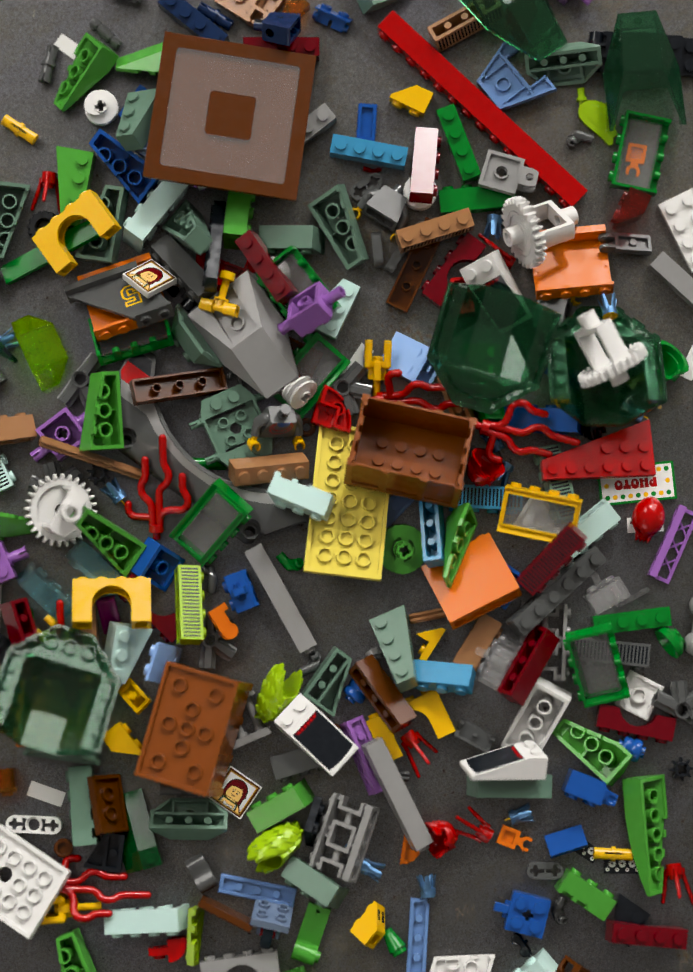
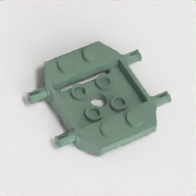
(219, 429)

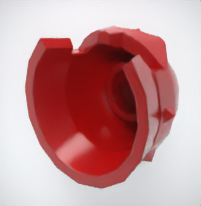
(481, 470)
(443, 837)

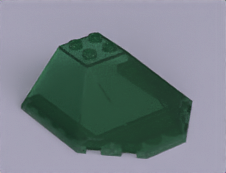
(490, 345)
(602, 403)
(57, 692)

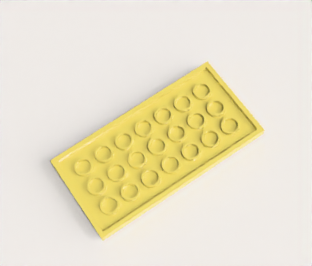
(356, 529)

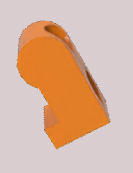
(222, 623)

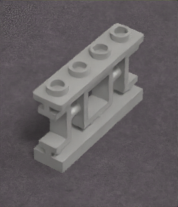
(566, 614)
(357, 843)

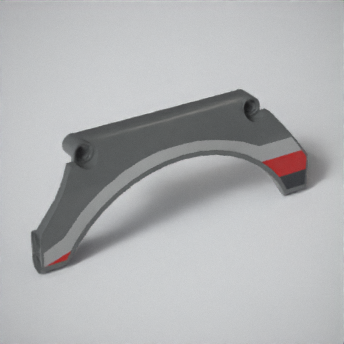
(146, 423)

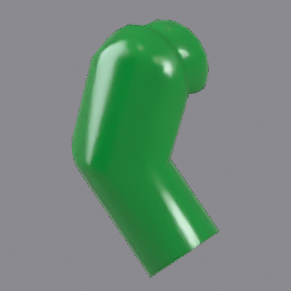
(290, 564)

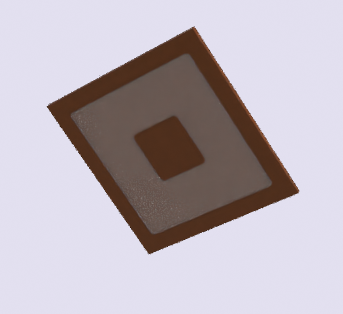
(229, 116)

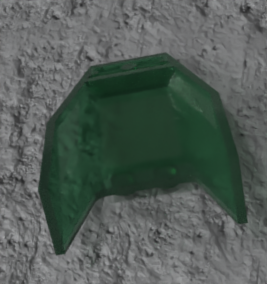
(521, 23)
(640, 60)

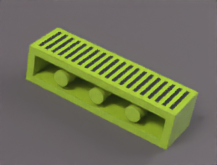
(188, 604)

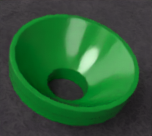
(671, 641)

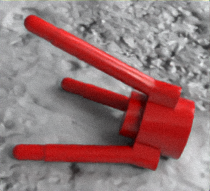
(47, 181)
(509, 259)
(411, 739)
(483, 832)
(675, 872)

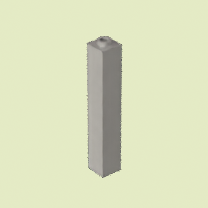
(673, 277)
(281, 599)
(397, 794)

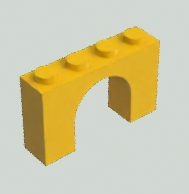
(52, 237)
(134, 590)
(427, 703)

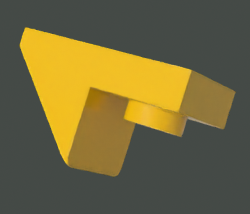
(432, 638)
(134, 696)

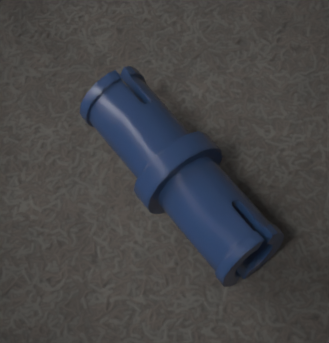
(215, 16)

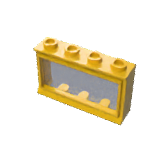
(537, 512)

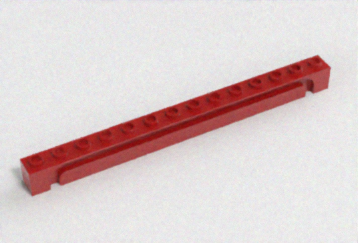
(479, 108)

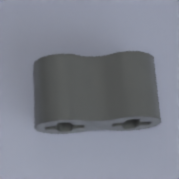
(201, 872)

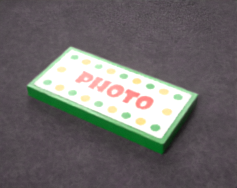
(634, 489)

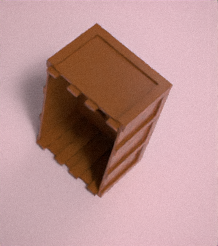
(410, 451)
(193, 729)

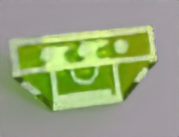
(41, 349)

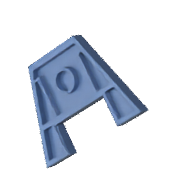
(506, 85)

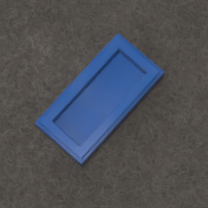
(366, 121)

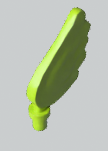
(593, 116)

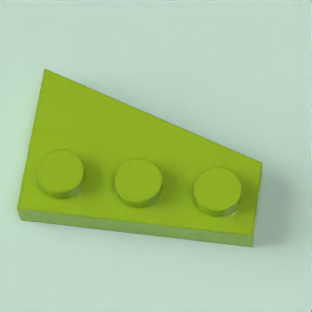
(194, 935)

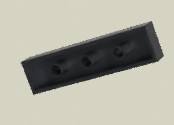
(212, 255)

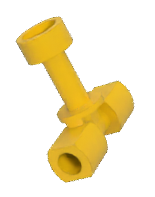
(220, 302)

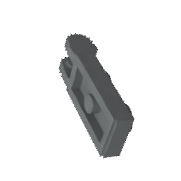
(625, 243)

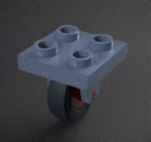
(270, 920)

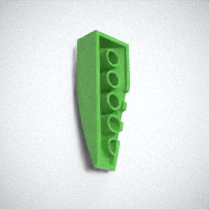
(645, 814)

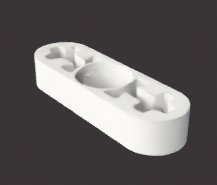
(48, 830)

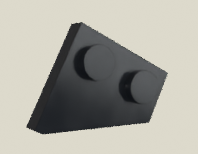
(312, 825)
(108, 853)
(629, 912)

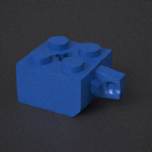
(241, 591)
(589, 788)
(519, 903)

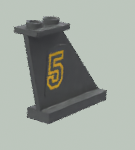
(114, 295)

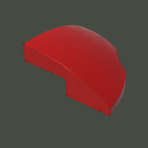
(331, 411)

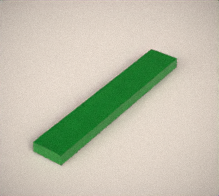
(35, 259)

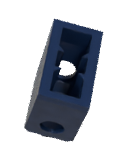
(279, 27)

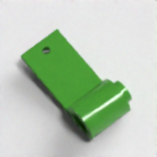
(310, 934)

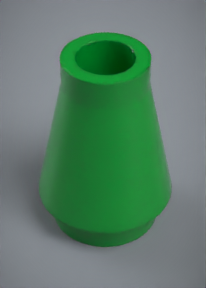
(394, 943)

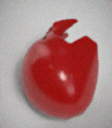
(647, 518)

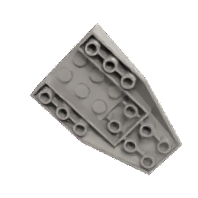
(251, 342)

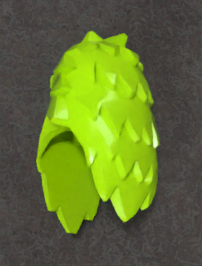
(277, 693)
(275, 846)

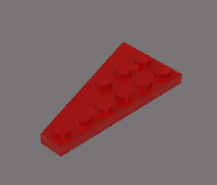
(612, 456)

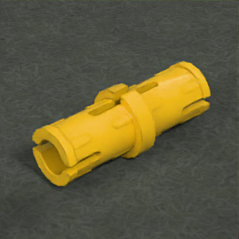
(9, 123)
(599, 853)

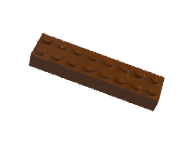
(411, 276)
(177, 386)

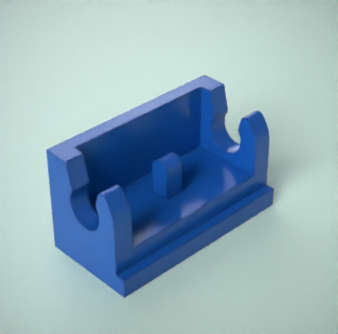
(566, 841)

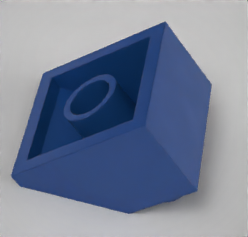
(157, 563)

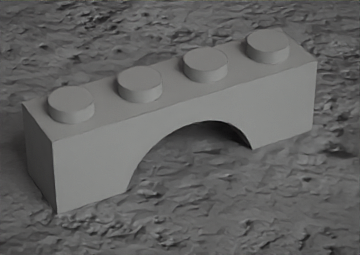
(319, 121)
(263, 961)

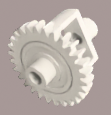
(523, 233)
(619, 355)
(42, 507)

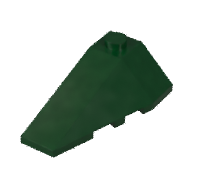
(141, 844)

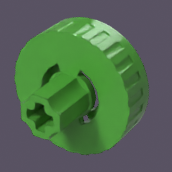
(411, 539)

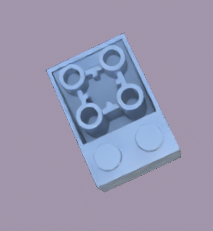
(412, 359)
(160, 654)

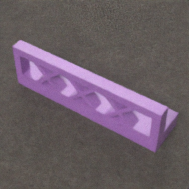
(666, 542)
(359, 734)

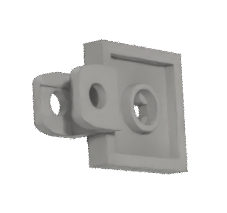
(516, 178)

